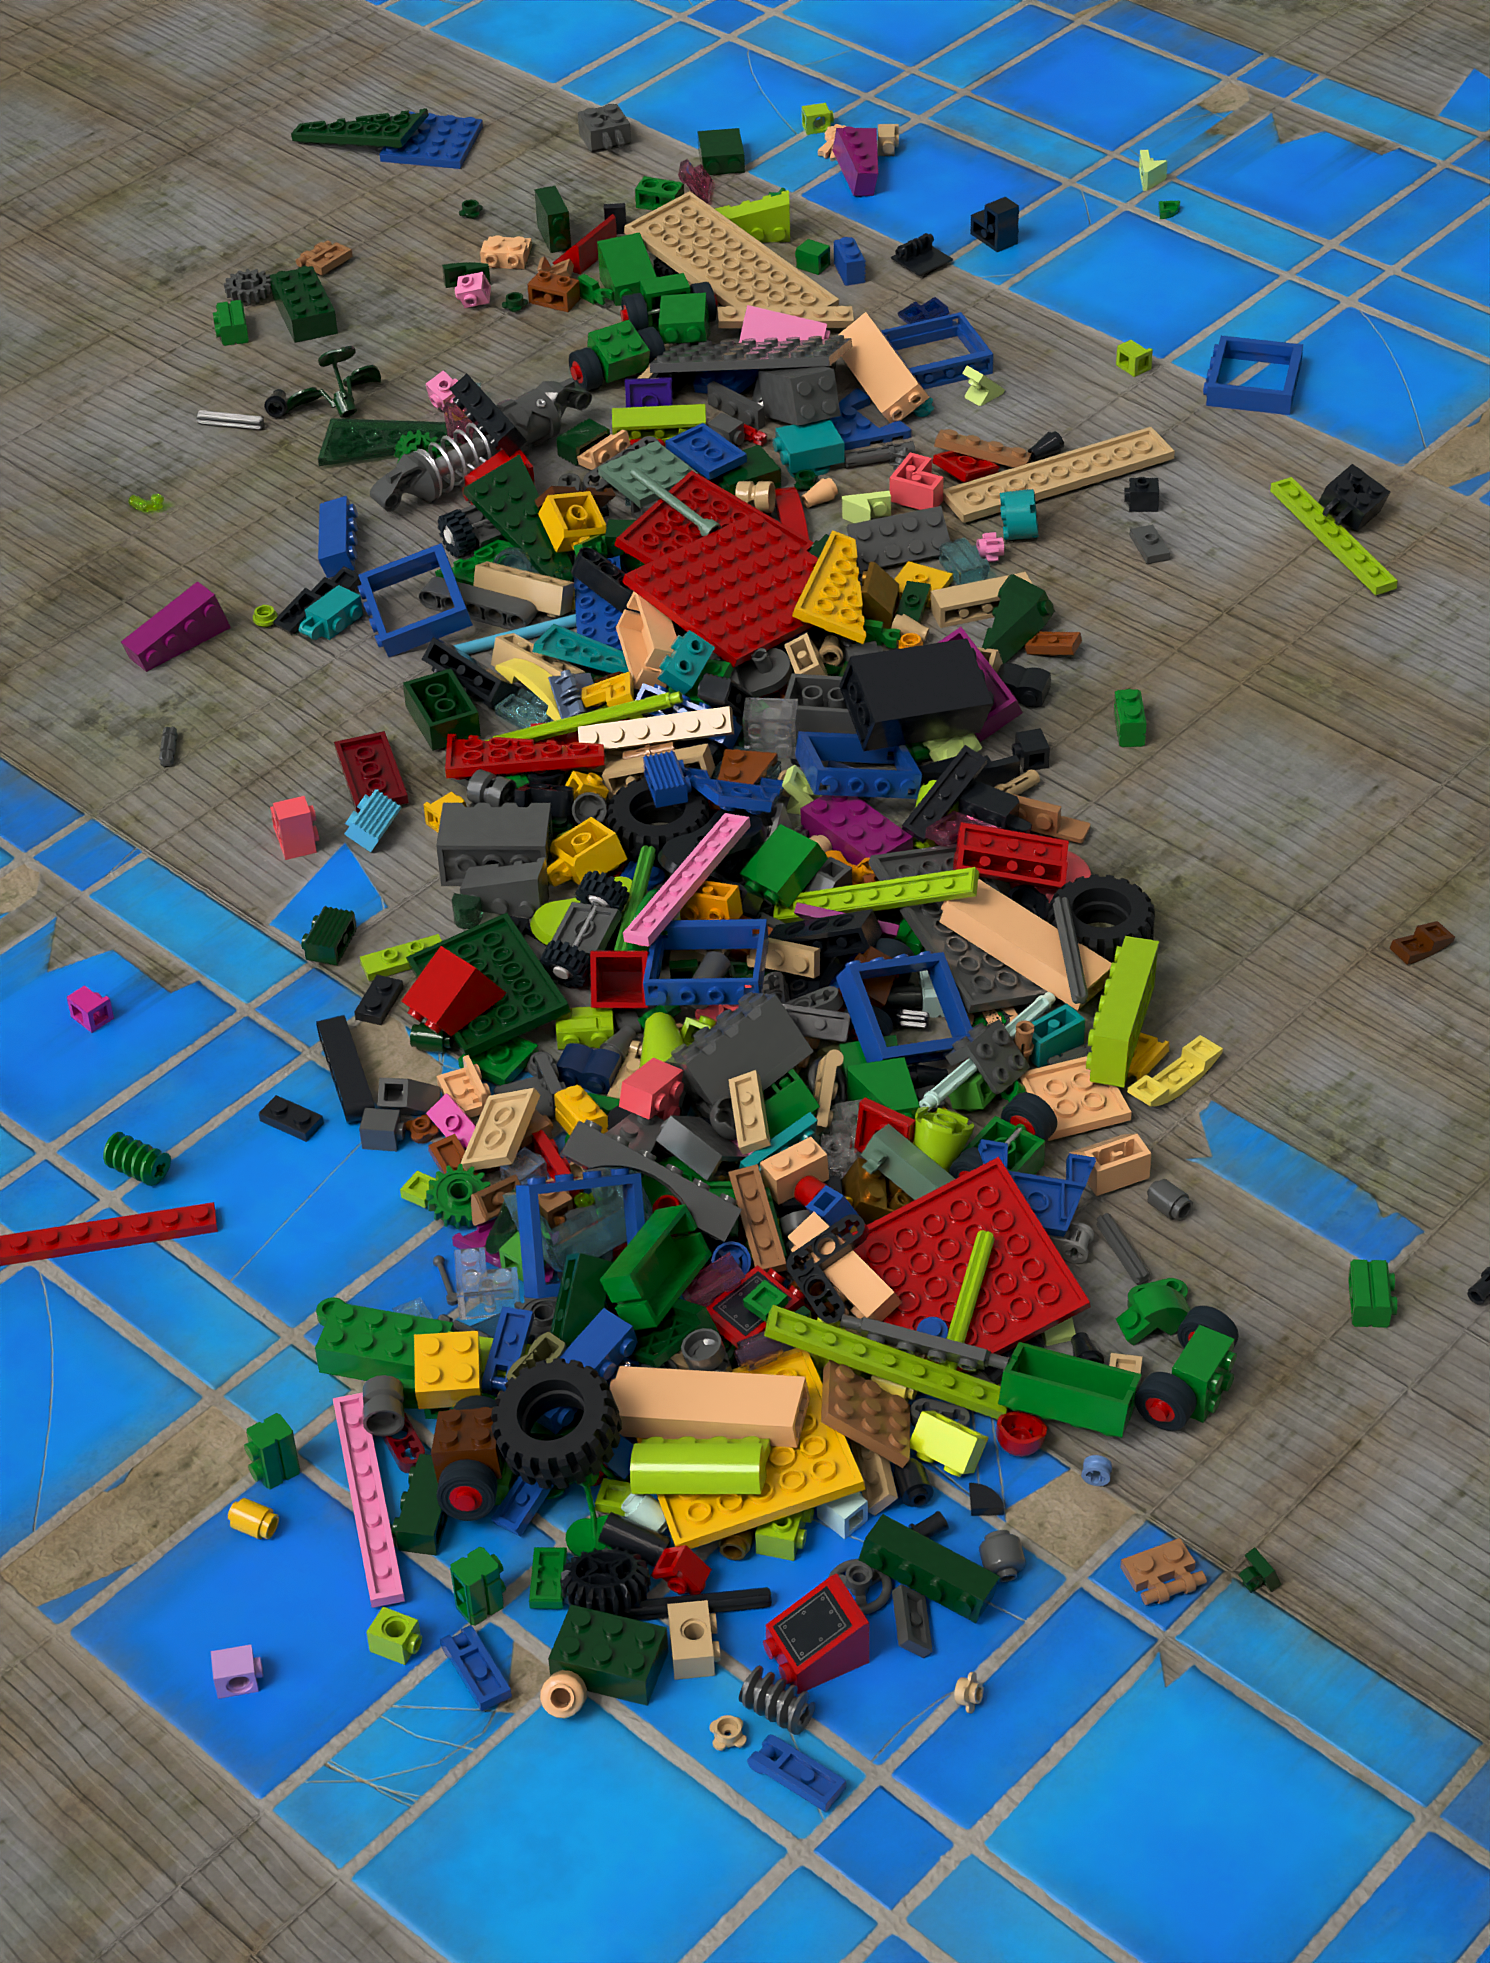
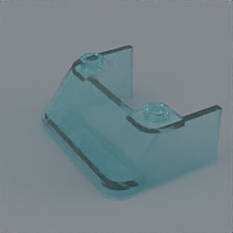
(590, 1231)

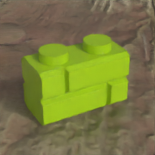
(585, 1027)

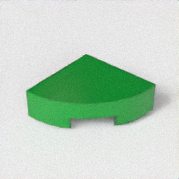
(1168, 209)

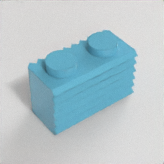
(372, 820)

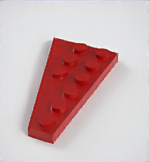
(517, 755)

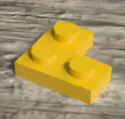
(612, 691)

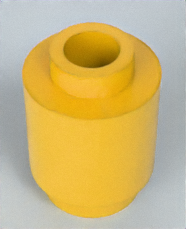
(253, 1519)

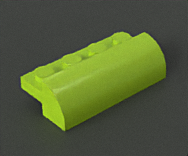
(699, 1465)

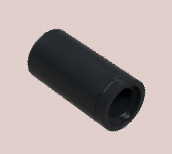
(633, 1536)

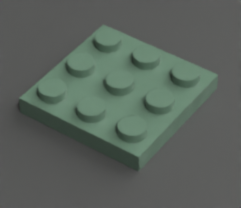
(654, 462)

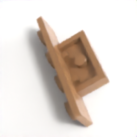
(1047, 820)

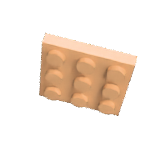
(1075, 1099)

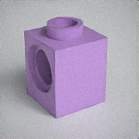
(236, 1671)

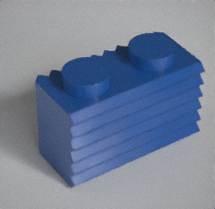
(849, 261)
(666, 779)

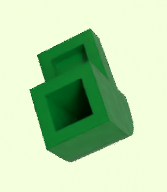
(1154, 1308)

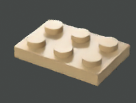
(500, 1129)

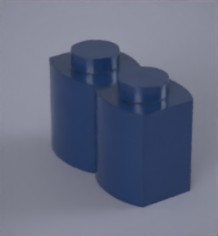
(588, 1067)

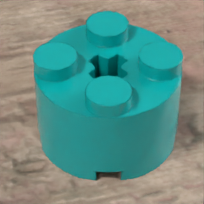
(1019, 514)

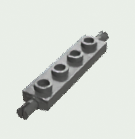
(935, 1347)

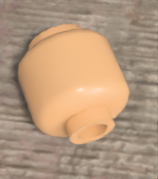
(563, 1694)

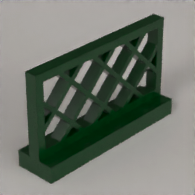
(669, 1334)

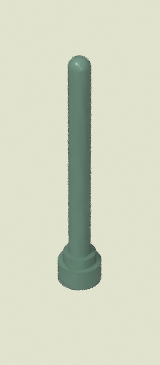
(705, 526)

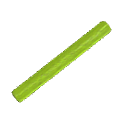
(970, 1290)

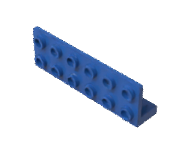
(595, 615)

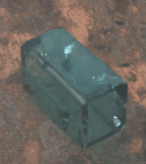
(963, 561)

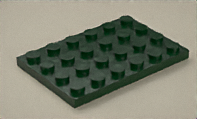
(511, 964)

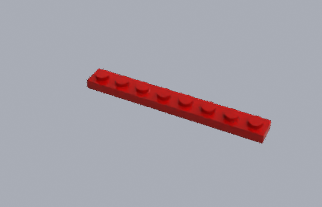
(108, 1234)

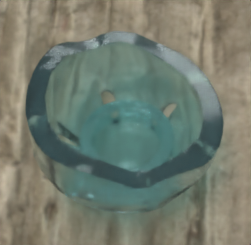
(516, 558)

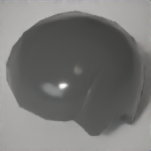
(723, 1118)

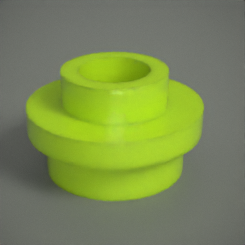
(264, 615)

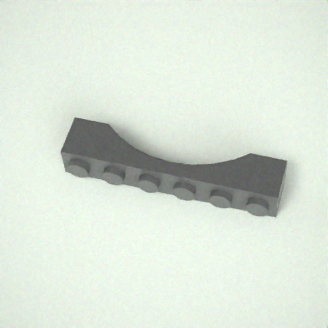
(593, 1150)

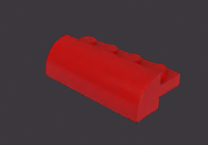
(1012, 856)

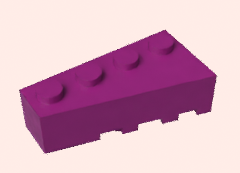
(857, 158)
(177, 628)

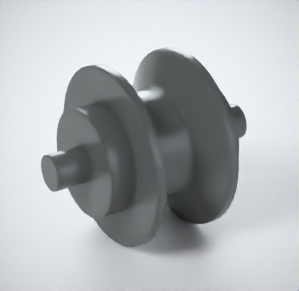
(900, 456)

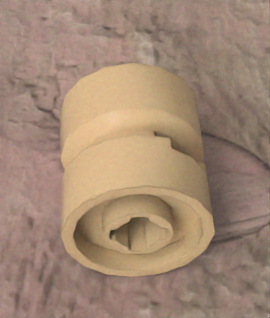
(760, 496)

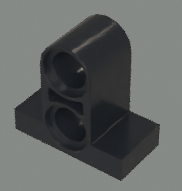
(538, 792)

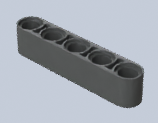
(481, 604)

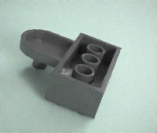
(763, 673)

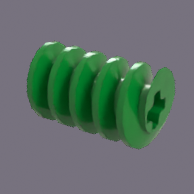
(136, 1159)

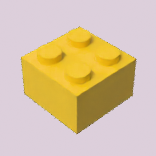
(447, 1368)

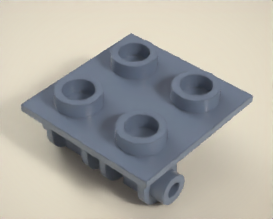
(568, 693)

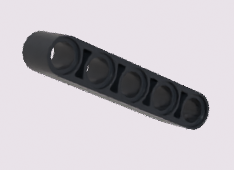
(345, 1067)

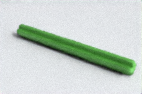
(637, 892)

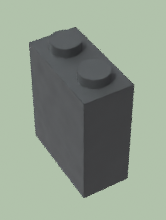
(700, 1147)

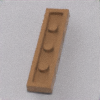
(989, 451)
(757, 1219)

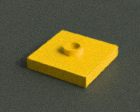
(923, 574)

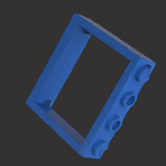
(937, 329)
(1249, 397)
(423, 630)
(844, 747)
(705, 935)
(864, 1018)
(530, 1223)

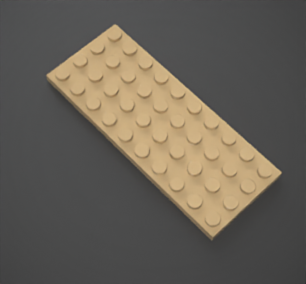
(715, 250)

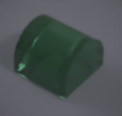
(466, 910)

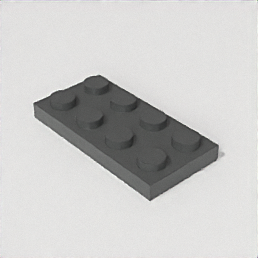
(899, 538)

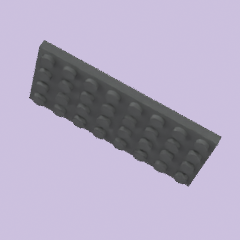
(752, 354)
(979, 977)

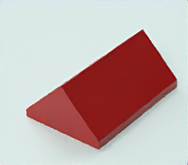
(585, 251)

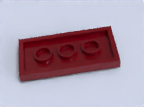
(370, 767)

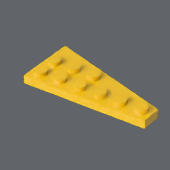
(833, 591)

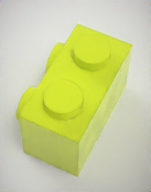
(947, 1443)

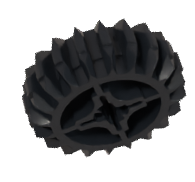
(606, 1580)

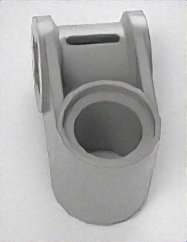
(1067, 1244)

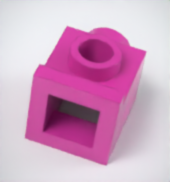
(90, 1008)

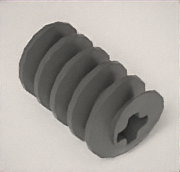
(775, 1702)

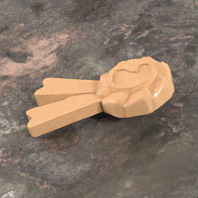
(827, 148)

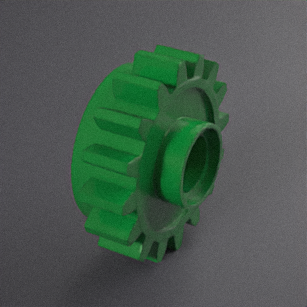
(454, 1183)

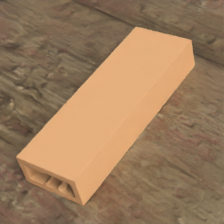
(881, 370)
(1021, 941)
(710, 1404)

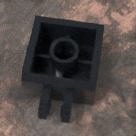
(1353, 498)
(993, 807)

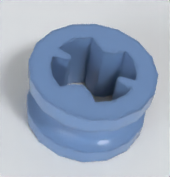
(1096, 1470)

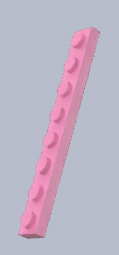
(686, 880)
(368, 1503)

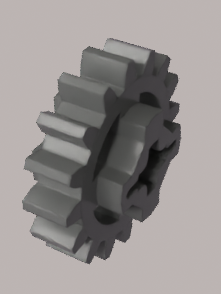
(248, 286)

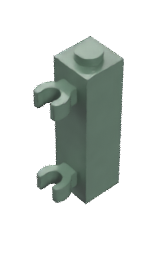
(903, 1163)

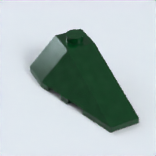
(1018, 618)

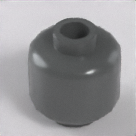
(1002, 1554)

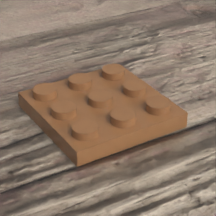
(866, 1413)

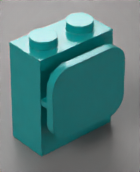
(809, 447)

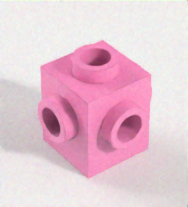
(473, 290)
(439, 390)

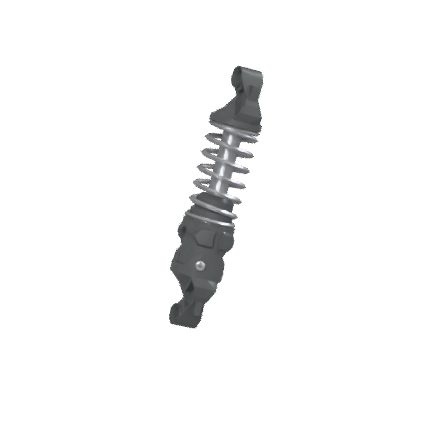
(534, 414)

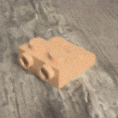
(506, 252)

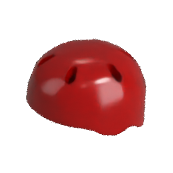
(1019, 1439)

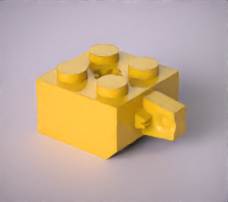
(571, 519)
(582, 850)

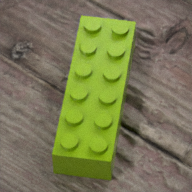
(1122, 1011)

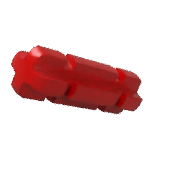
(754, 435)

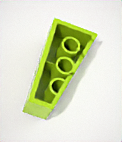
(763, 219)

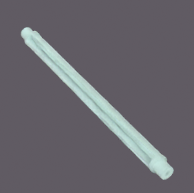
(934, 1097)

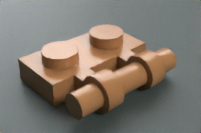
(325, 256)
(1159, 1565)

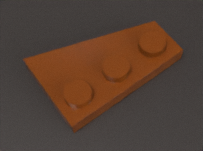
(745, 766)

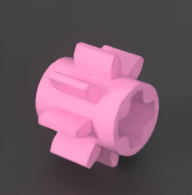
(990, 546)

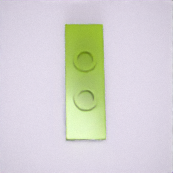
(394, 959)

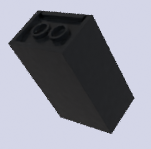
(916, 694)

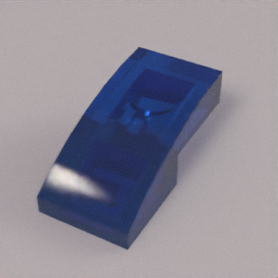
(929, 310)

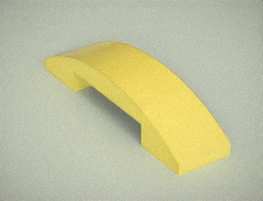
(533, 678)
(1179, 1076)

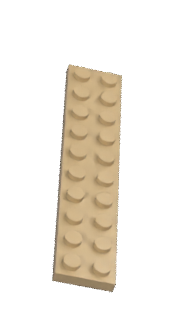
(1060, 472)

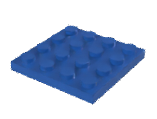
(437, 142)

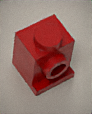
(682, 1570)

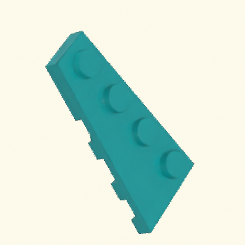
(579, 649)

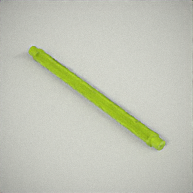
(599, 716)

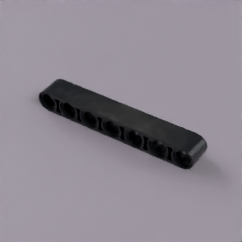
(606, 580)

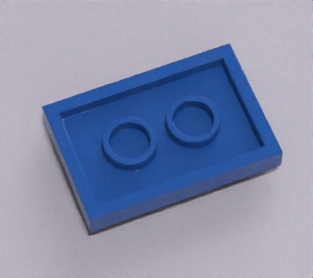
(706, 451)

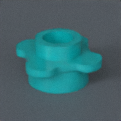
(924, 409)

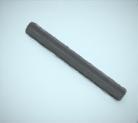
(1070, 950)

